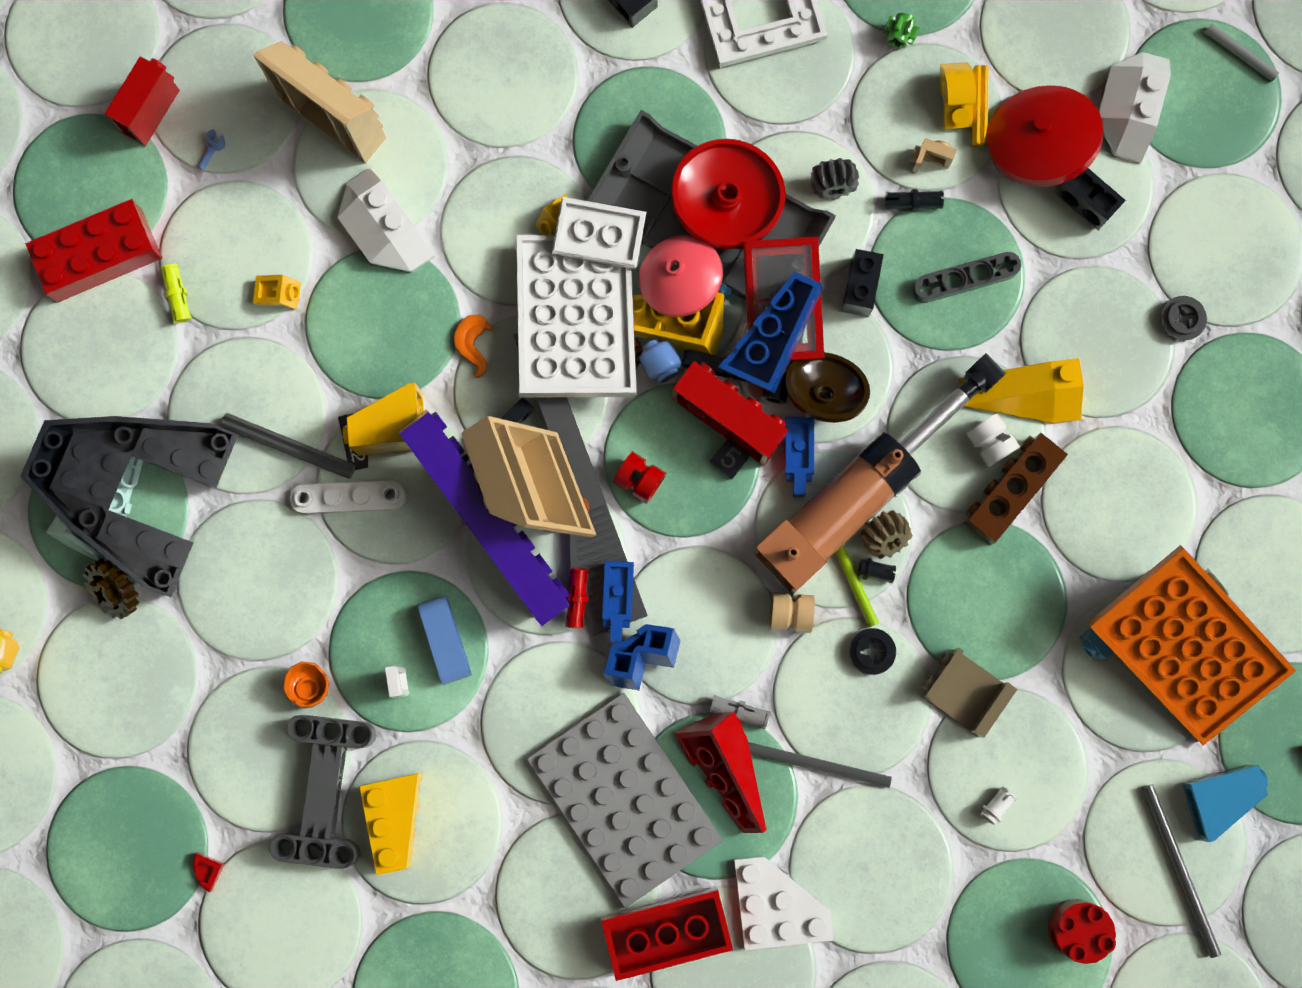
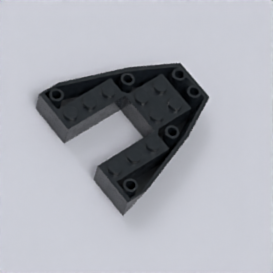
(79, 469)

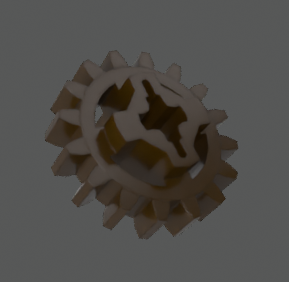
(111, 588)

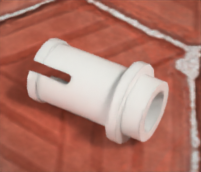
(997, 807)

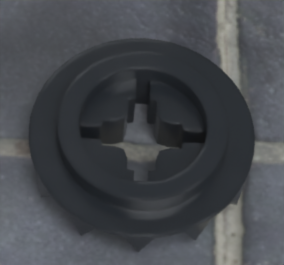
(882, 661)

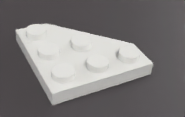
(776, 908)

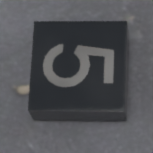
(730, 458)

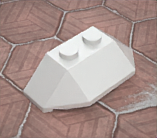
(1134, 104)
(381, 225)

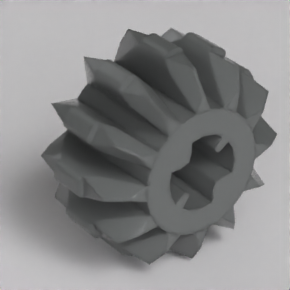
(834, 178)

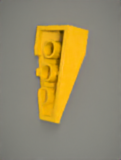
(692, 332)
(1037, 392)

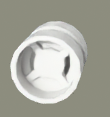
(993, 440)

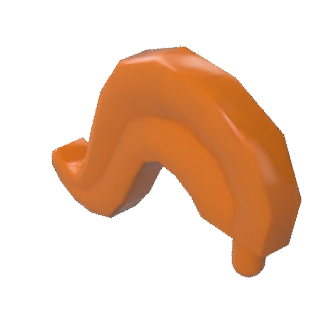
(464, 339)

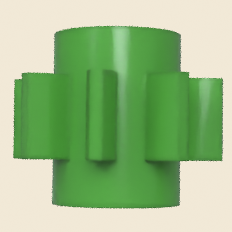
(901, 30)

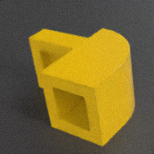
(958, 94)

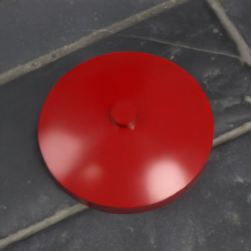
(1045, 135)
(728, 193)

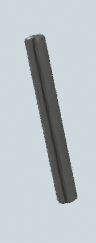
(288, 445)

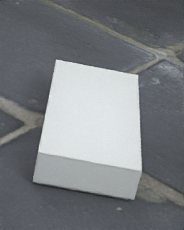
(397, 681)

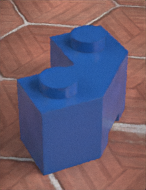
(648, 646)

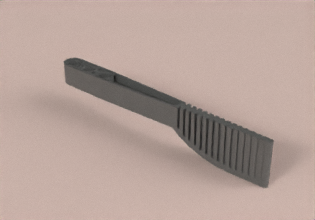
(605, 545)

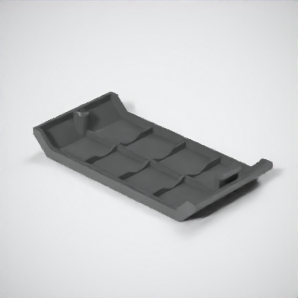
(647, 183)

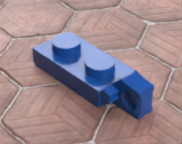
(799, 453)
(617, 597)

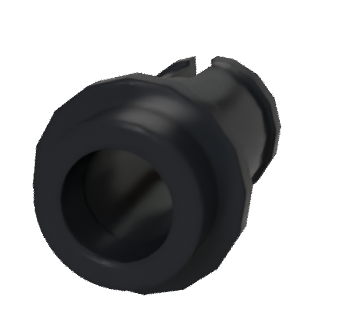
(876, 570)

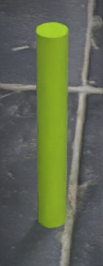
(856, 587)

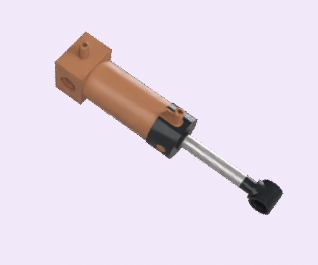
(861, 489)

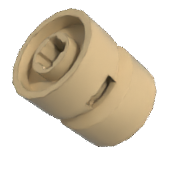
(792, 612)

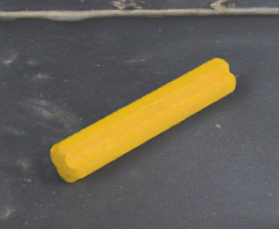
(980, 108)

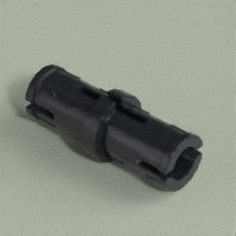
(914, 200)

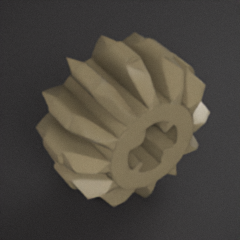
(886, 534)

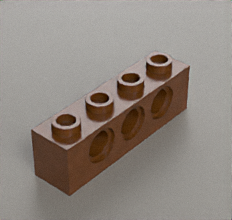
(1047, 457)

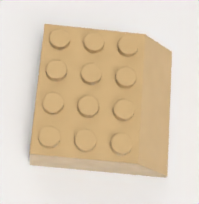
(322, 99)
(526, 476)

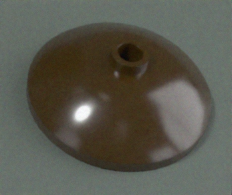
(827, 388)

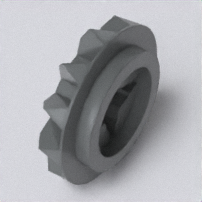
(1187, 306)

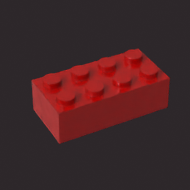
(93, 251)
(729, 412)
(666, 933)

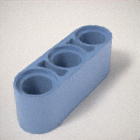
(444, 640)

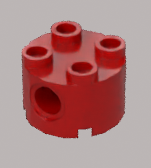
(1082, 931)

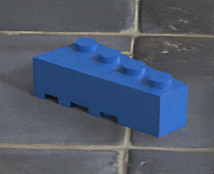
(771, 340)

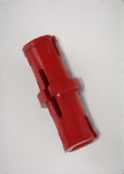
(577, 597)

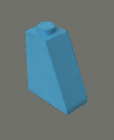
(1224, 798)

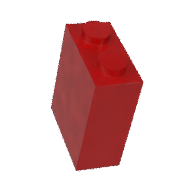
(142, 100)

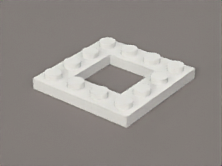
(739, 46)

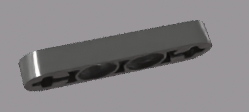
(965, 273)

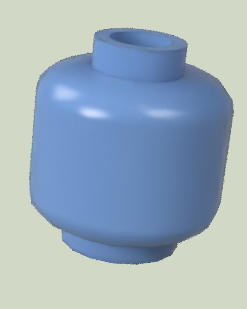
(660, 360)

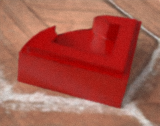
(206, 870)

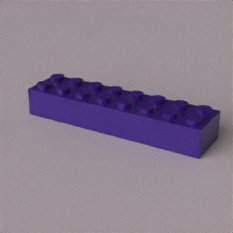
(497, 536)

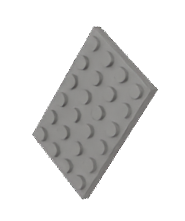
(625, 800)

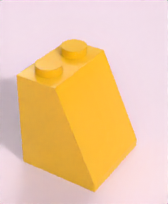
(377, 425)

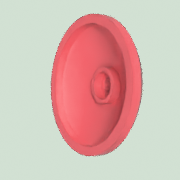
(688, 287)

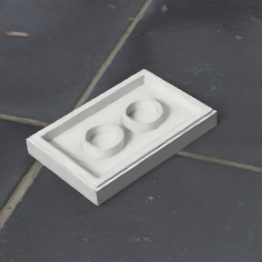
(598, 232)

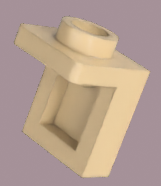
(936, 152)

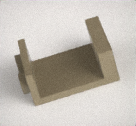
(967, 692)

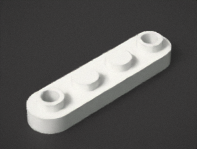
(348, 497)

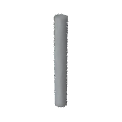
(1242, 52)

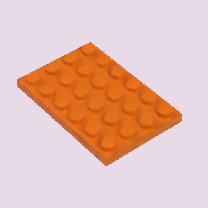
(1191, 645)

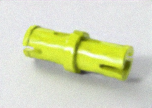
(175, 293)

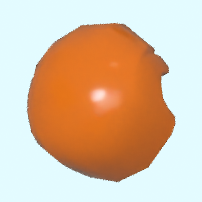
(306, 684)

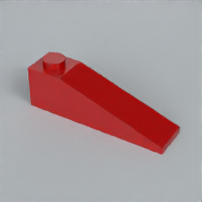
(725, 758)

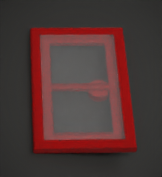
(768, 268)

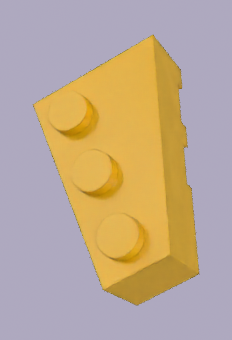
(391, 820)

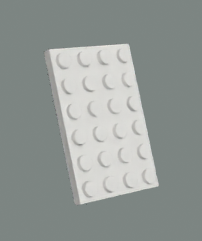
(573, 324)

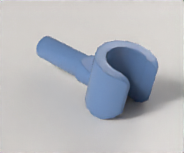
(212, 147)

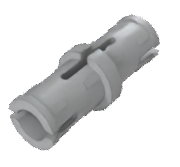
(745, 713)

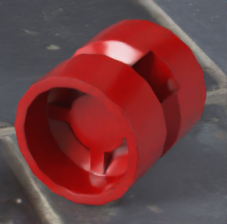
(647, 483)

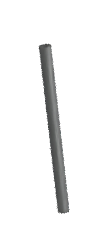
(820, 765)
(1181, 871)

